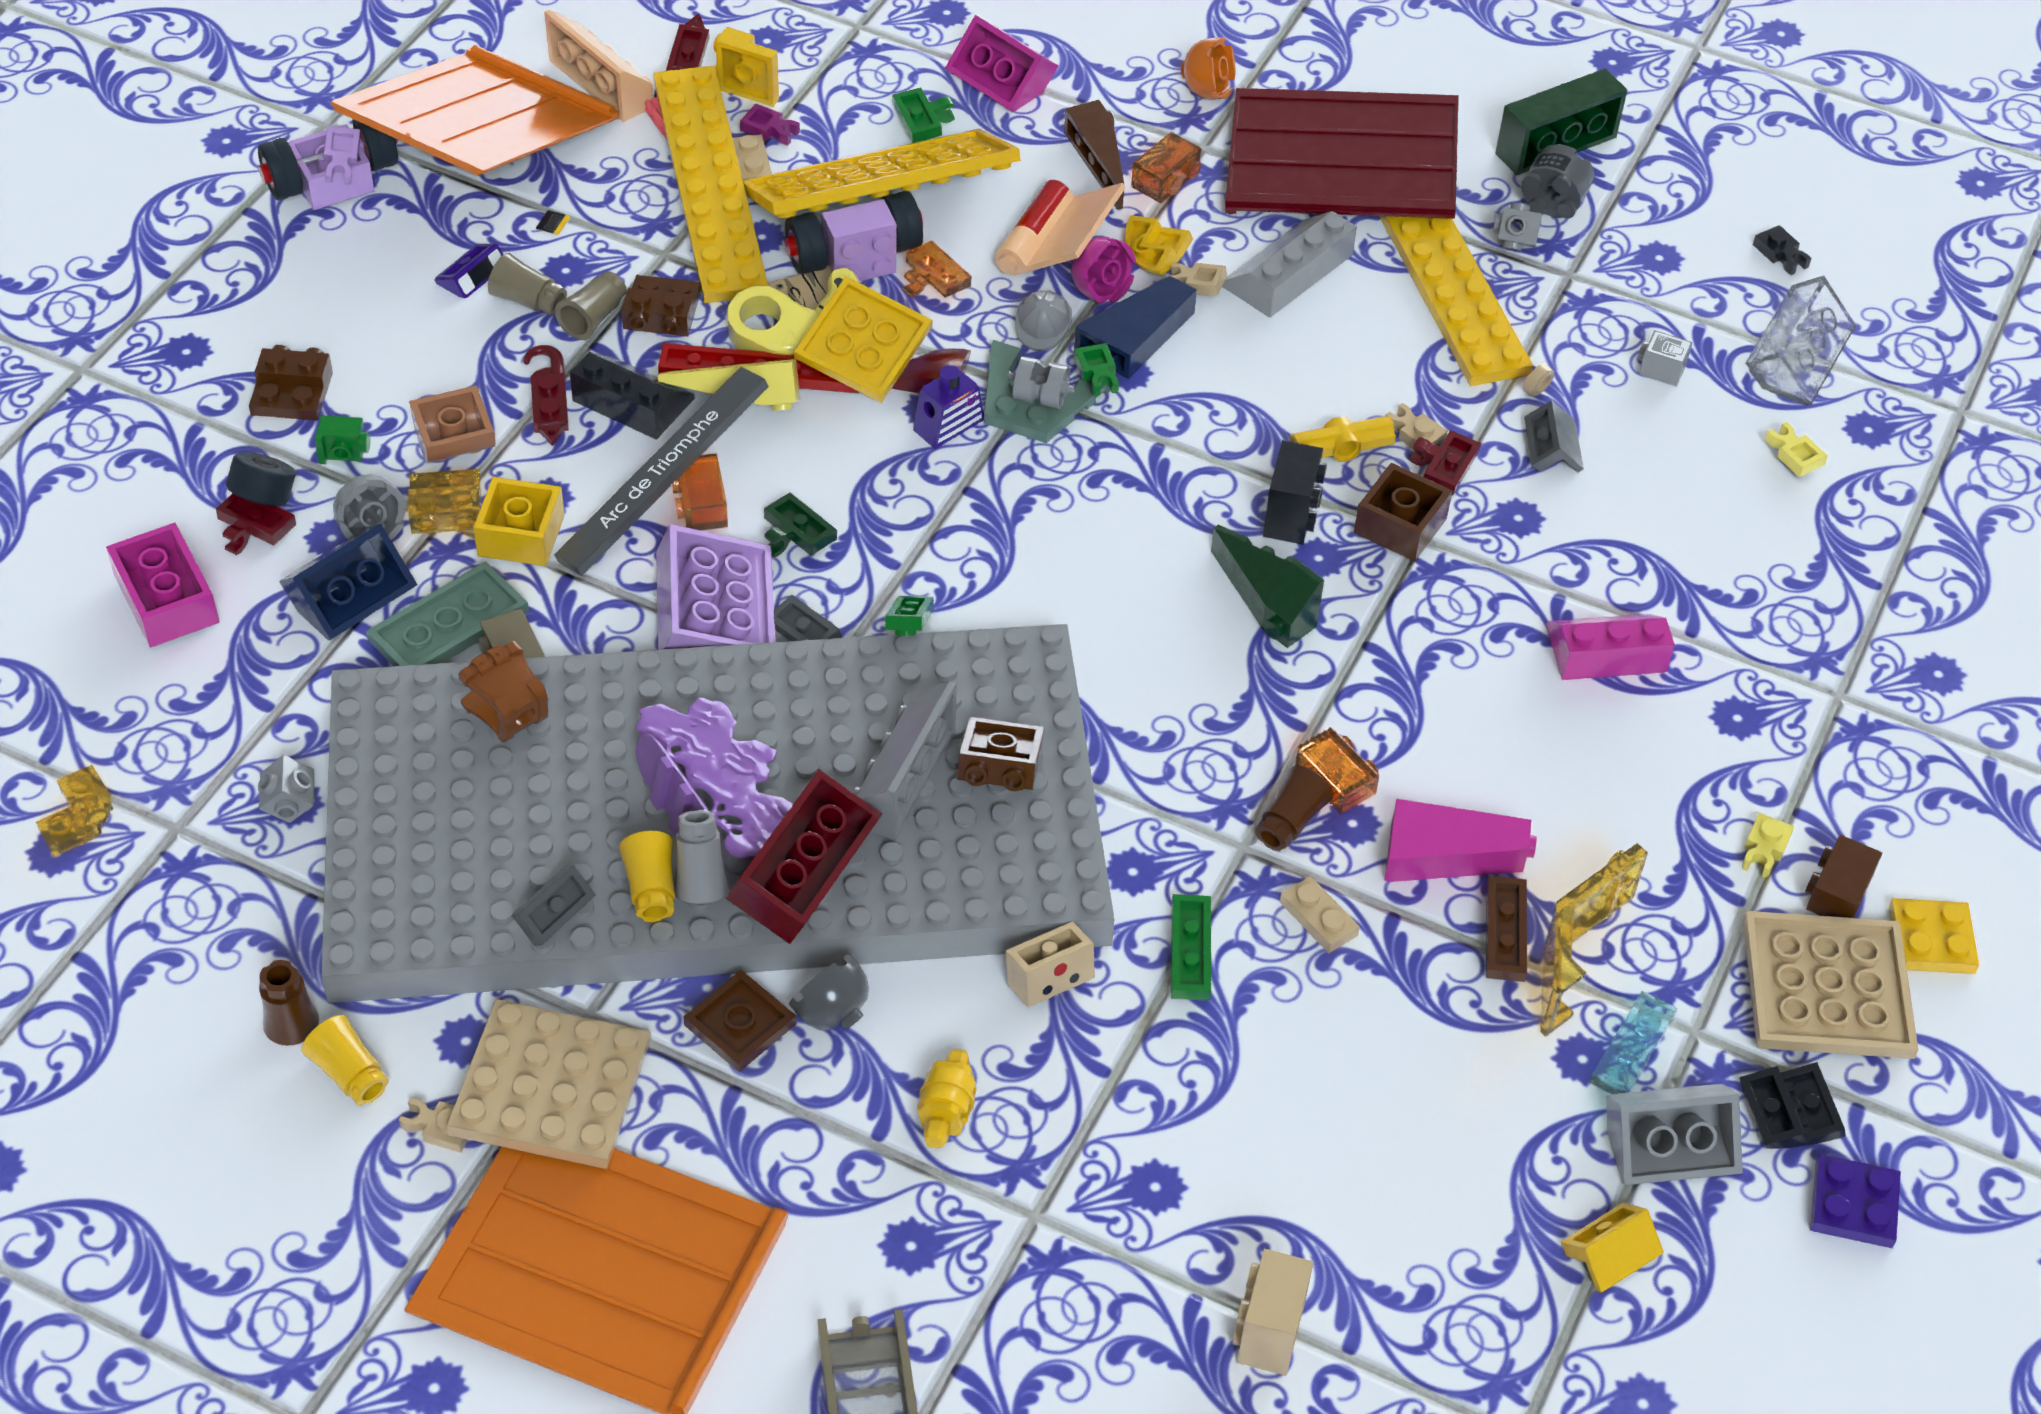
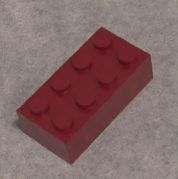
(804, 856)

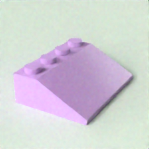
(713, 590)

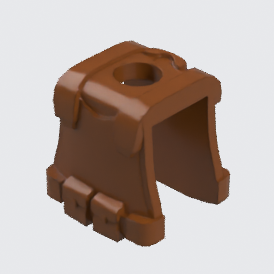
(504, 691)

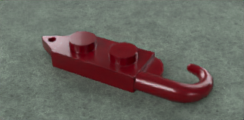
(688, 45)
(549, 394)

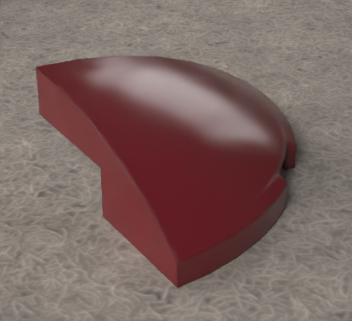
(927, 368)

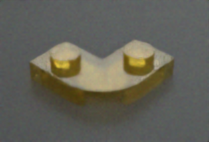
(82, 820)

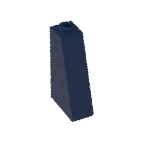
(1139, 323)

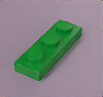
(909, 614)
(1191, 947)

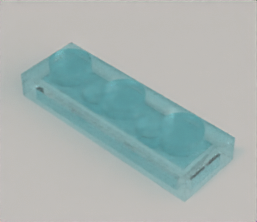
(1633, 1045)

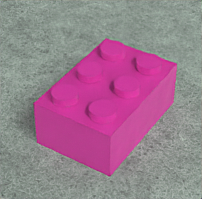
(162, 584)

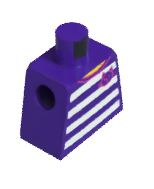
(947, 407)

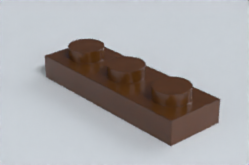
(1506, 928)

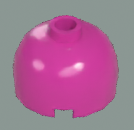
(1104, 269)

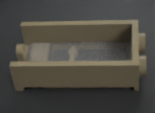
(867, 1368)

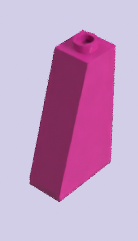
(1454, 842)

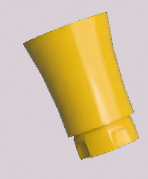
(649, 873)
(345, 1059)

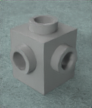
(1529, 220)
(286, 789)

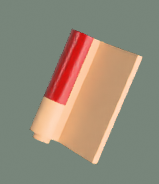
(1055, 227)

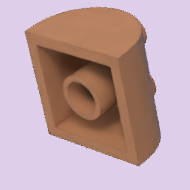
(452, 424)

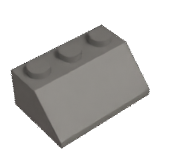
(1675, 1133)

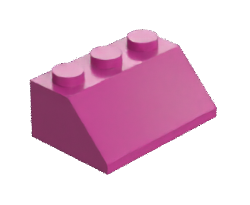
(1000, 65)
(1611, 646)

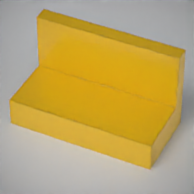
(1615, 1244)

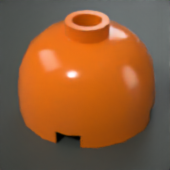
(1209, 68)

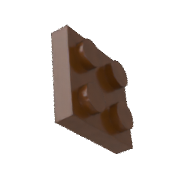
(740, 1020)

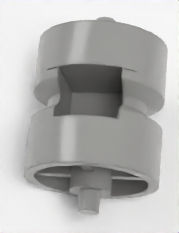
(1041, 382)

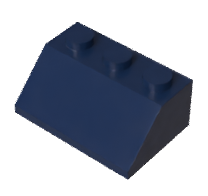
(349, 582)

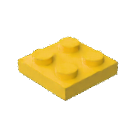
(1936, 935)

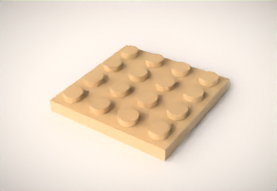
(1829, 985)
(549, 1084)

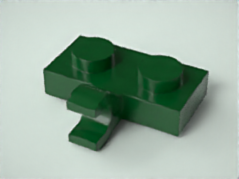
(796, 523)

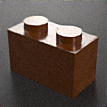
(1844, 878)

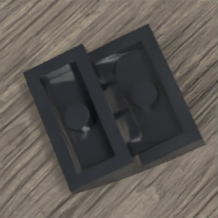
(1792, 1106)

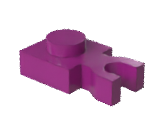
(769, 123)

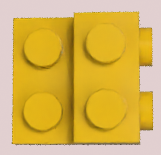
(746, 67)

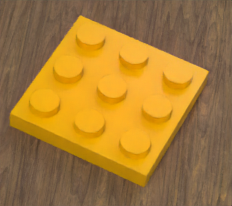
(863, 339)

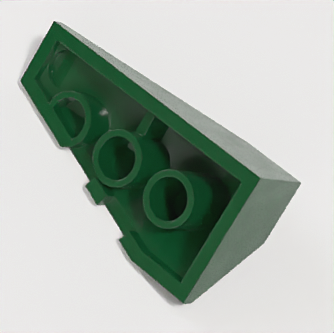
(1277, 590)

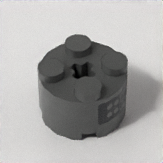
(1557, 182)

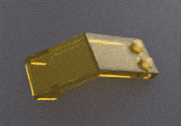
(1574, 917)

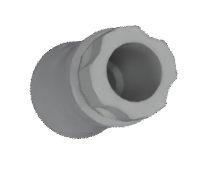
(699, 859)

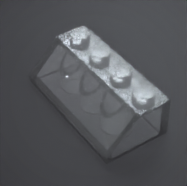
(1801, 342)

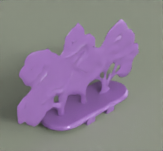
(711, 763)

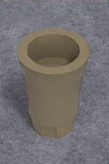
(524, 285)
(588, 307)

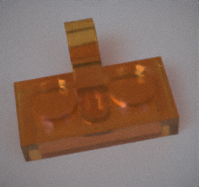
(935, 268)

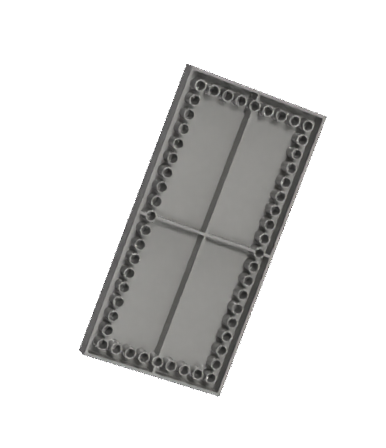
(453, 830)

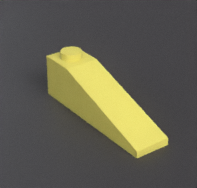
(779, 375)

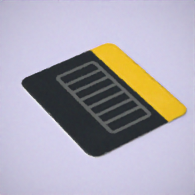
(553, 222)

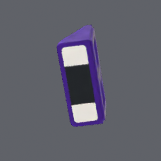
(470, 270)

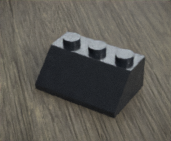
(627, 394)

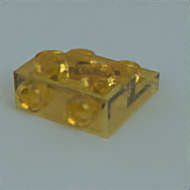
(444, 501)

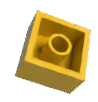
(519, 521)

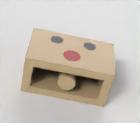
(1050, 964)

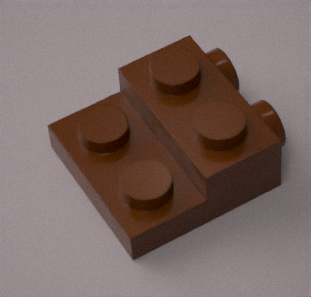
(660, 305)
(291, 383)
(1000, 754)

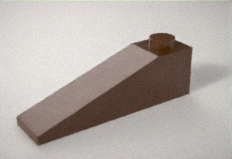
(1094, 138)

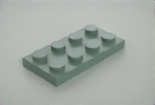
(445, 619)

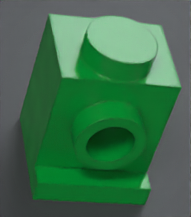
(341, 439)

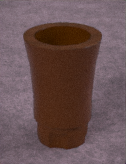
(1293, 807)
(286, 1004)

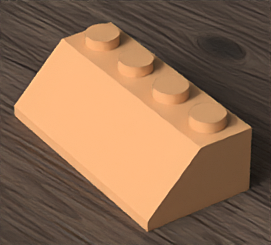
(596, 66)

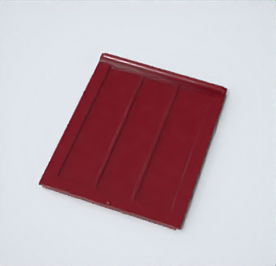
(1343, 153)

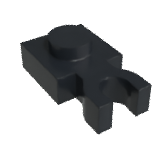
(1780, 246)

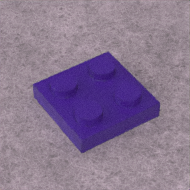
(1855, 1201)

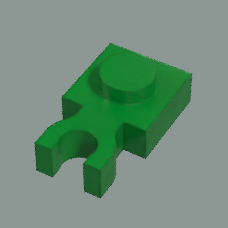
(1097, 365)

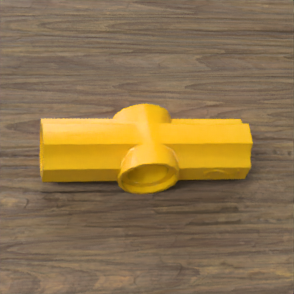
(1348, 439)

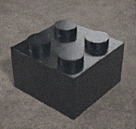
(1294, 492)

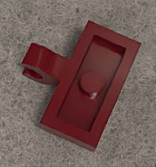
(1449, 461)
(253, 519)

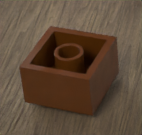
(1402, 511)

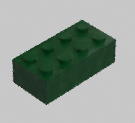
(1569, 115)

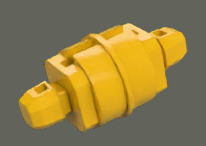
(946, 1098)

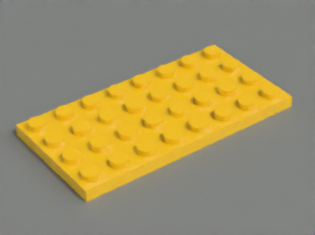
(880, 171)

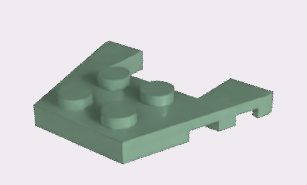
(1023, 417)

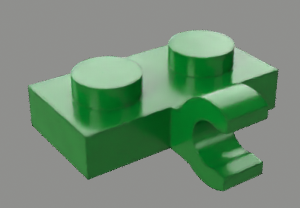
(921, 116)

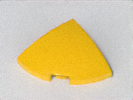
(1155, 245)

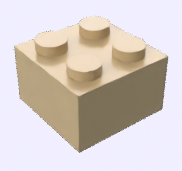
(1272, 1311)

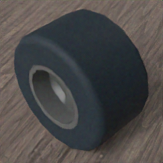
(260, 479)

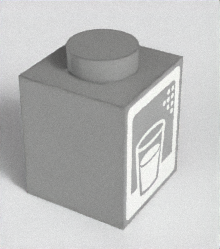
(1664, 357)

